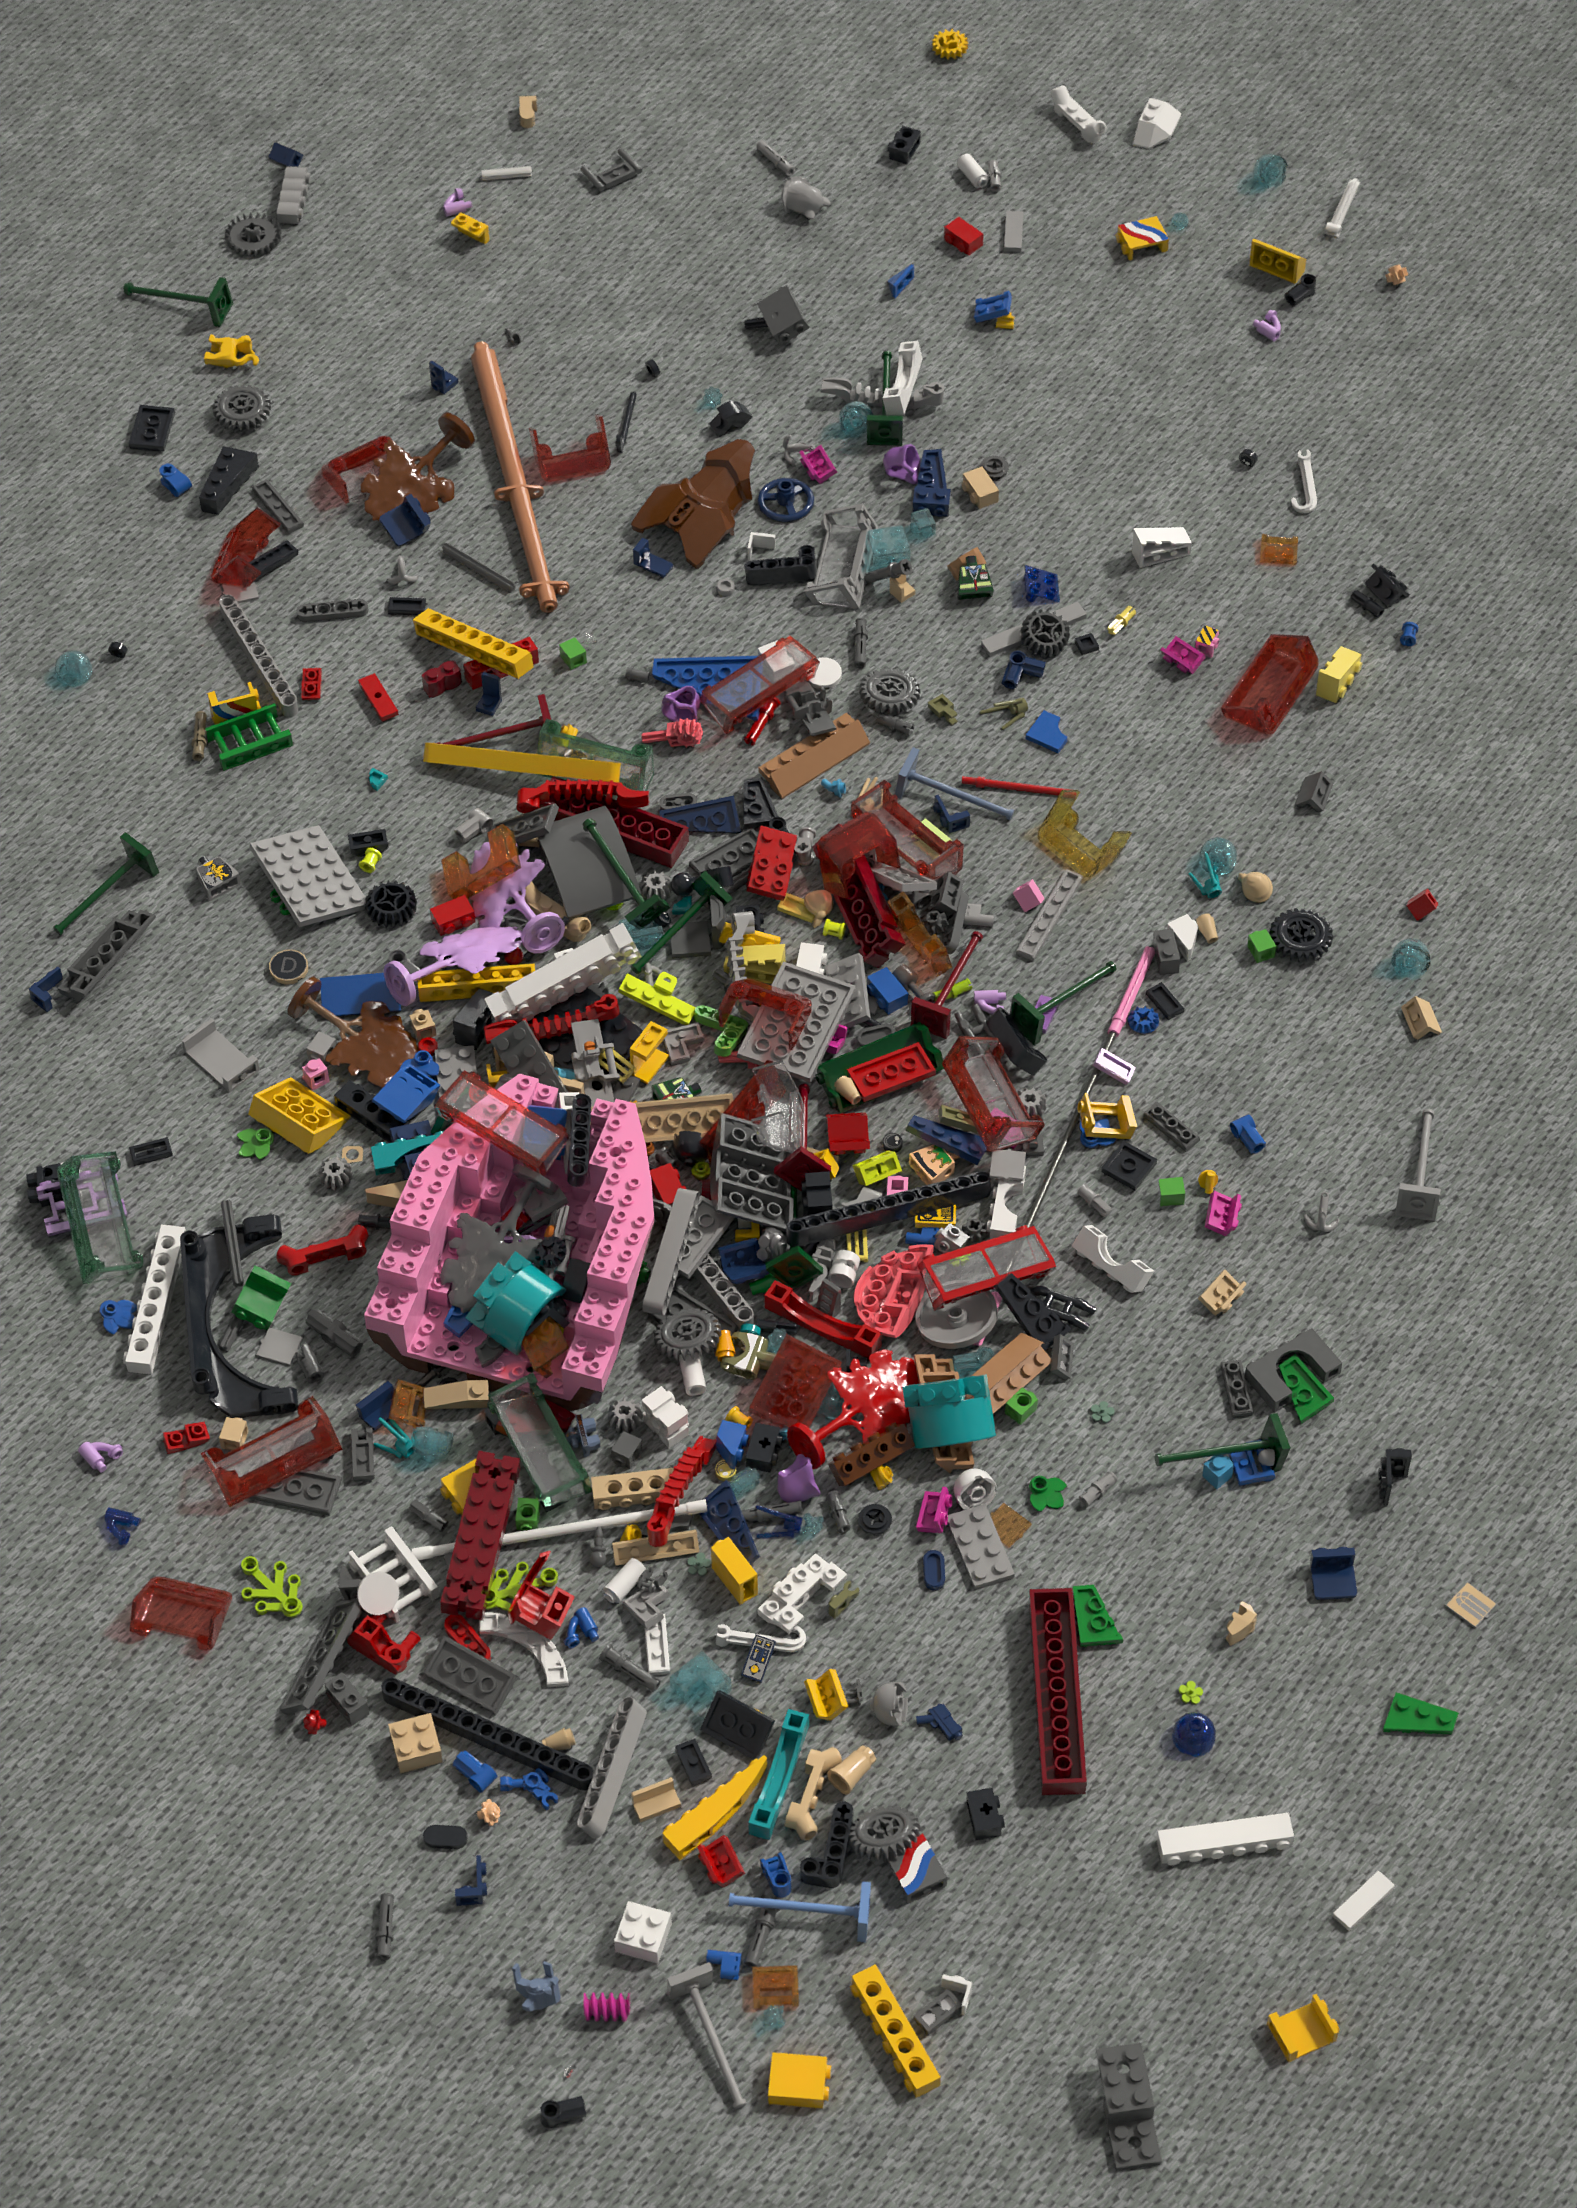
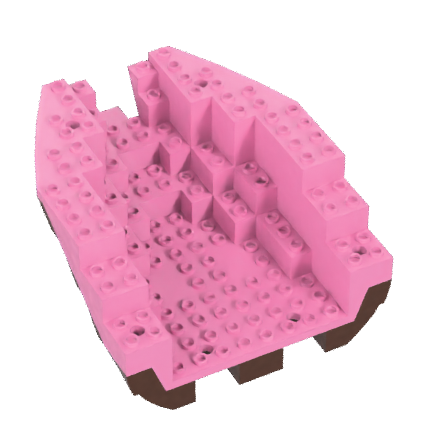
(469, 1175)

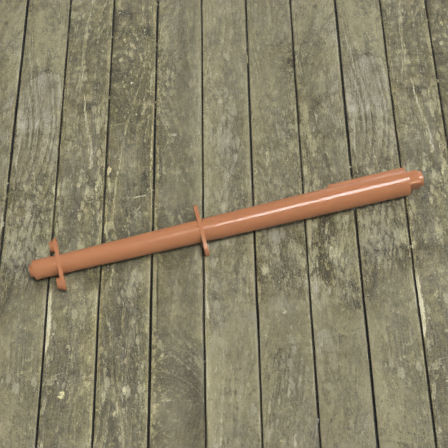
(516, 489)

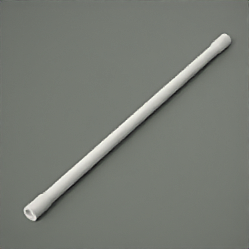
(688, 1508)

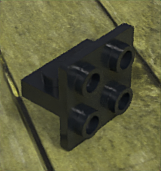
(1385, 585)

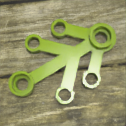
(514, 1585)
(272, 1590)

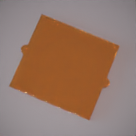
(1009, 1524)

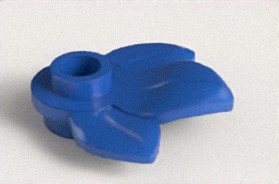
(424, 1062)
(1104, 1123)
(120, 1317)

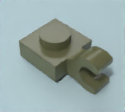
(943, 706)
(840, 1602)

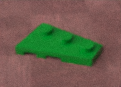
(1308, 1393)
(1419, 1716)

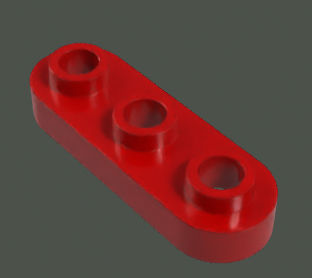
(464, 1633)

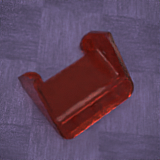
(180, 1609)

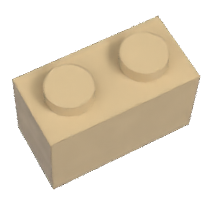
(980, 488)

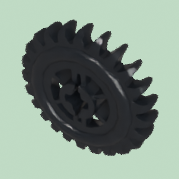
(1299, 942)

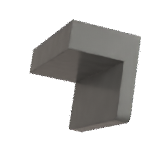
(1315, 791)
(347, 1585)

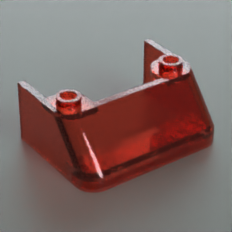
(352, 460)
(573, 464)
(240, 548)
(850, 841)
(755, 991)

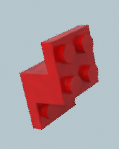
(847, 1132)

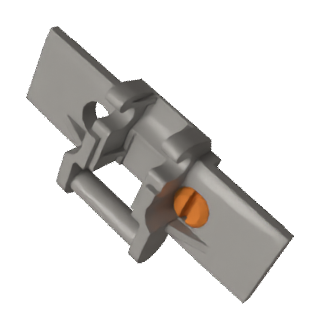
(585, 1060)

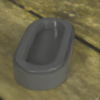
(874, 1033)

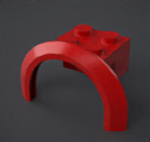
(536, 1608)

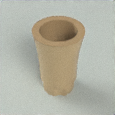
(851, 1769)

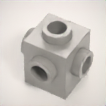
(950, 1239)

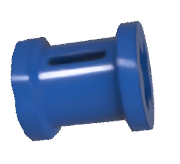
(1409, 631)

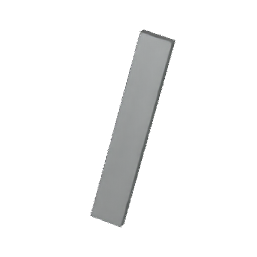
(1012, 637)
(1049, 915)

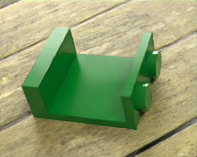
(260, 1298)

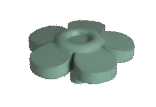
(1102, 1411)
(699, 1565)

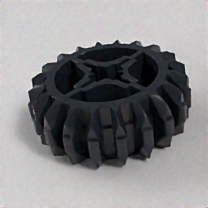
(391, 903)

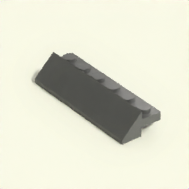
(104, 953)

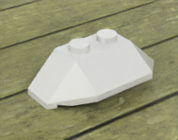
(1156, 124)

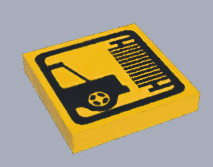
(937, 1218)

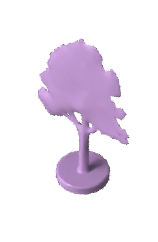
(542, 930)
(467, 951)

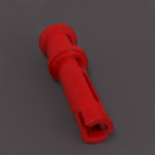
(766, 713)

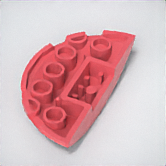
(892, 1291)

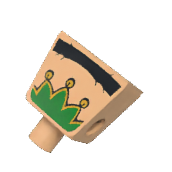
(932, 1164)

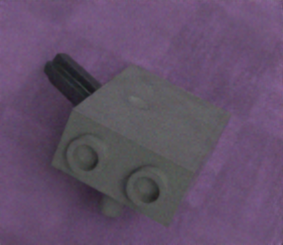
(781, 315)

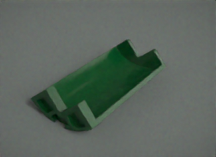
(837, 1067)

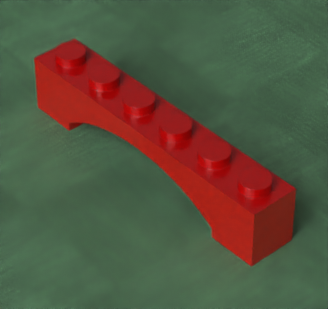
(787, 1304)

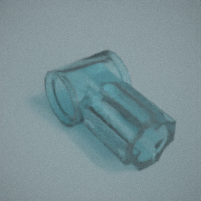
(972, 1361)

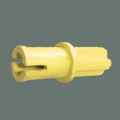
(1121, 620)

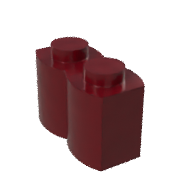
(440, 679)

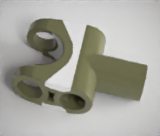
(753, 1358)

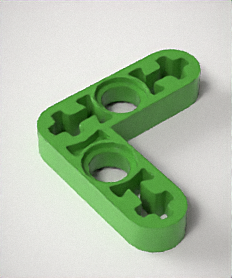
(734, 1027)

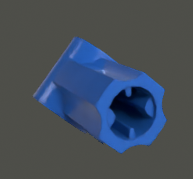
(1246, 1130)
(478, 1774)

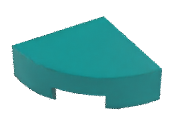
(377, 779)
(682, 906)

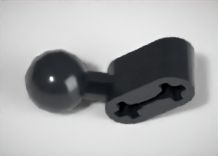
(681, 882)

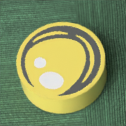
(723, 1471)

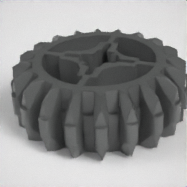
(1046, 626)

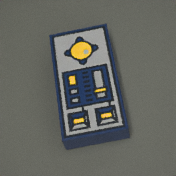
(758, 1658)

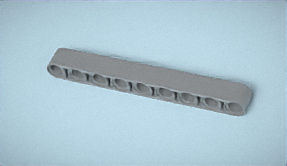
(258, 655)

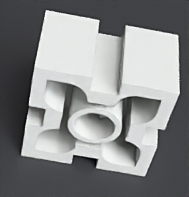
(665, 1416)

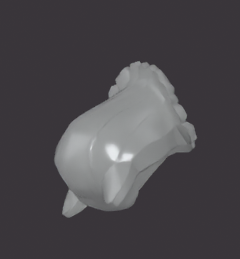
(802, 197)

